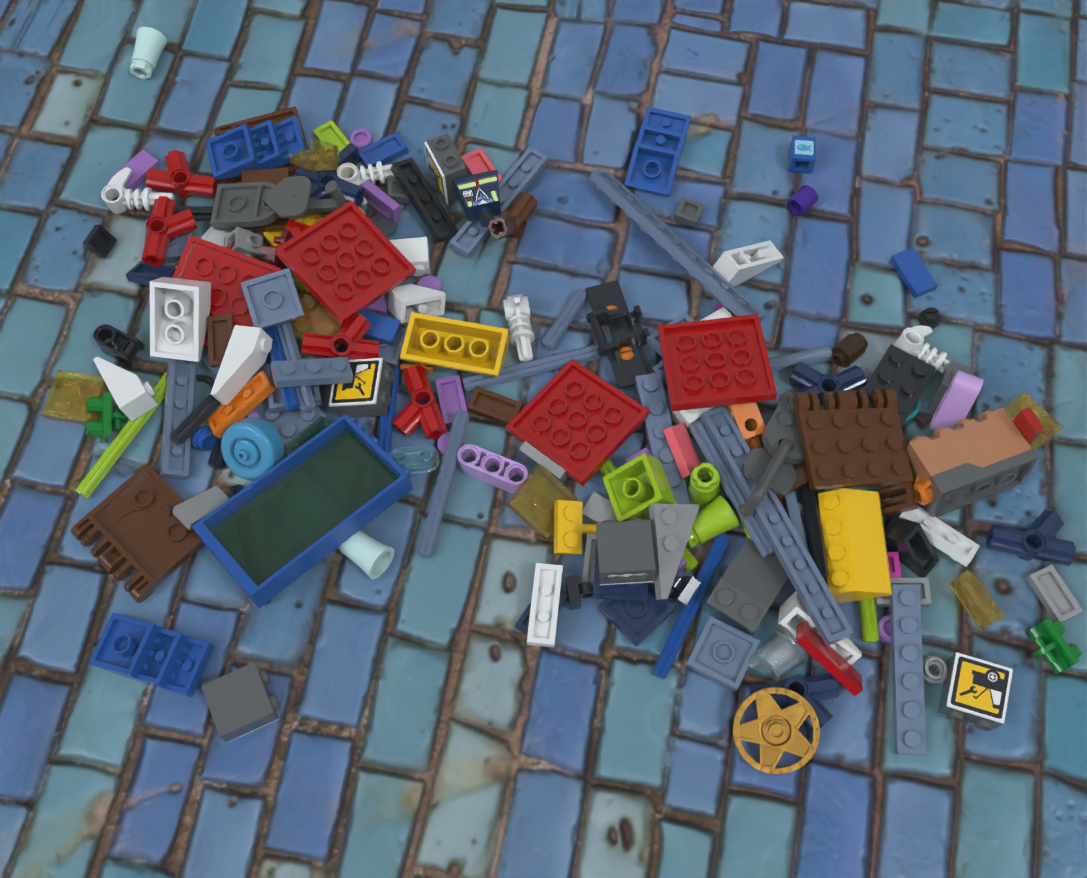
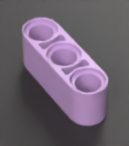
(956, 400)
(486, 459)

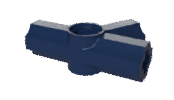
(320, 179)
(813, 381)
(1038, 534)
(812, 689)

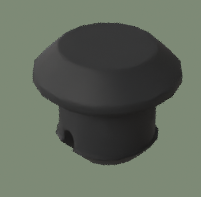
(929, 317)

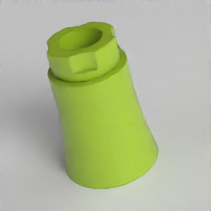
(704, 485)
(712, 521)

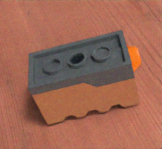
(969, 462)

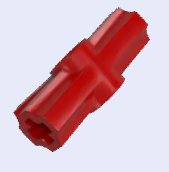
(179, 178)
(163, 227)
(349, 335)
(415, 414)

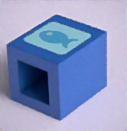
(802, 154)

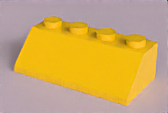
(455, 344)
(854, 544)

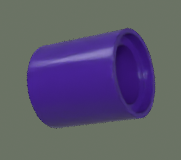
(802, 200)

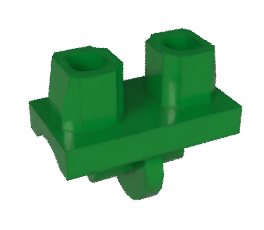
(102, 428)
(1052, 646)

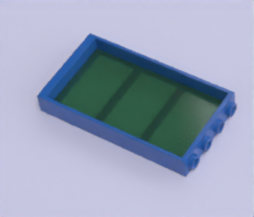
(303, 508)

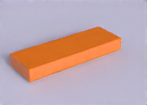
(243, 403)

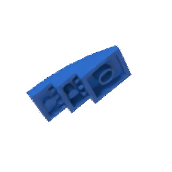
(255, 147)
(657, 151)
(152, 654)

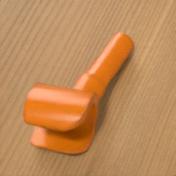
(428, 370)

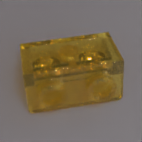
(320, 157)
(976, 600)

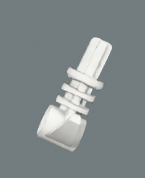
(351, 174)
(127, 197)
(518, 317)
(912, 341)

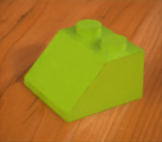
(638, 486)

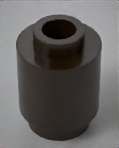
(849, 349)

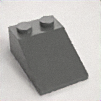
(748, 588)

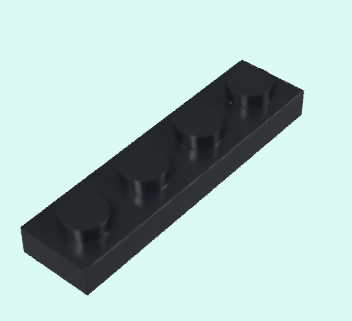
(424, 200)

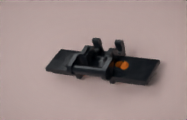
(625, 329)

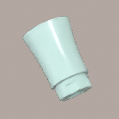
(146, 52)
(368, 554)

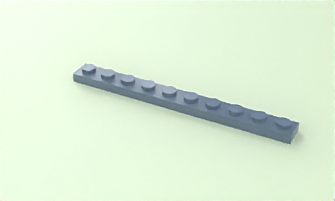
(667, 239)
(779, 532)

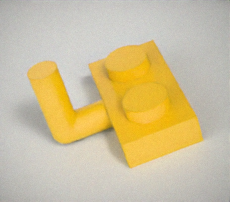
(569, 527)

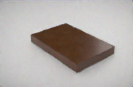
(267, 175)

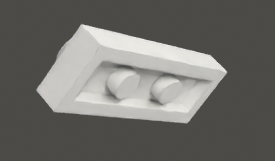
(943, 536)
(544, 605)

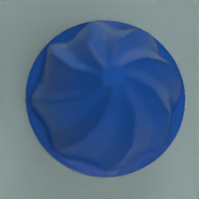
(203, 439)

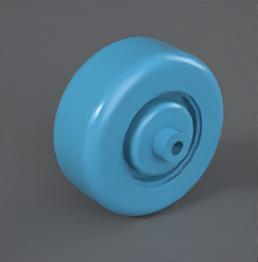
(251, 447)

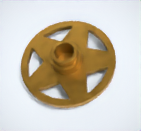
(776, 730)

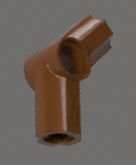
(515, 219)

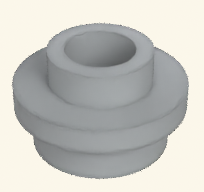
(939, 665)

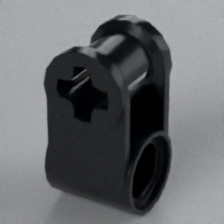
(120, 346)

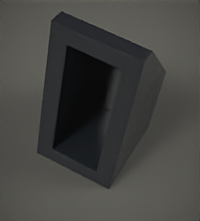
(911, 544)

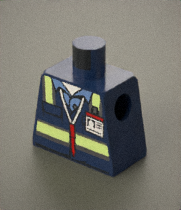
(479, 196)

